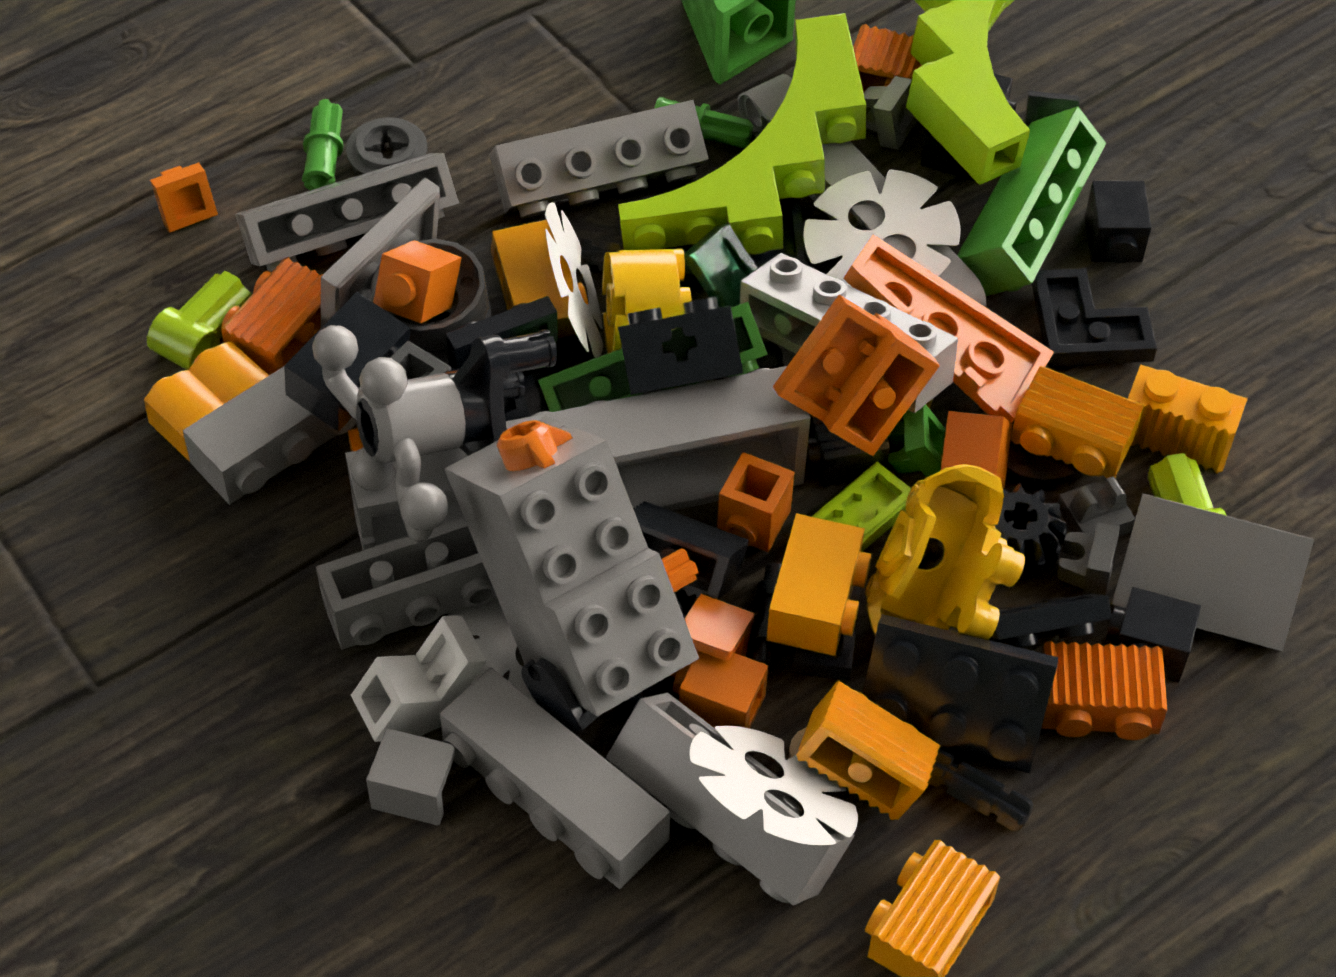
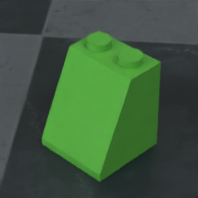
(739, 31)

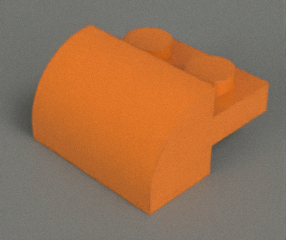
(857, 374)

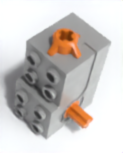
(574, 561)

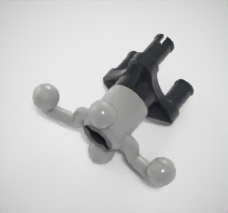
(426, 413)

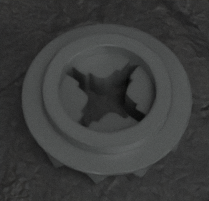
(368, 140)

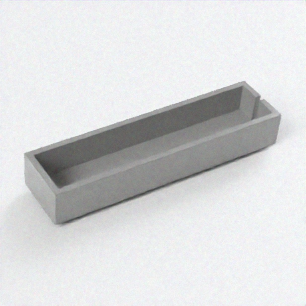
(666, 443)

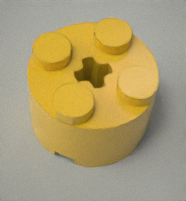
(638, 283)

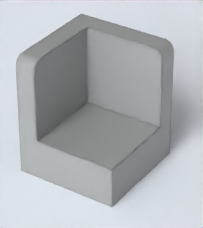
(410, 776)

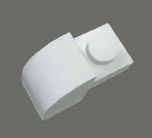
(414, 689)

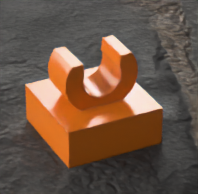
(183, 196)

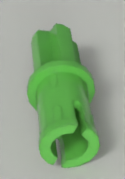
(719, 126)
(323, 145)

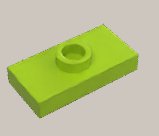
(868, 503)

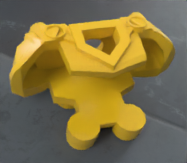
(960, 511)

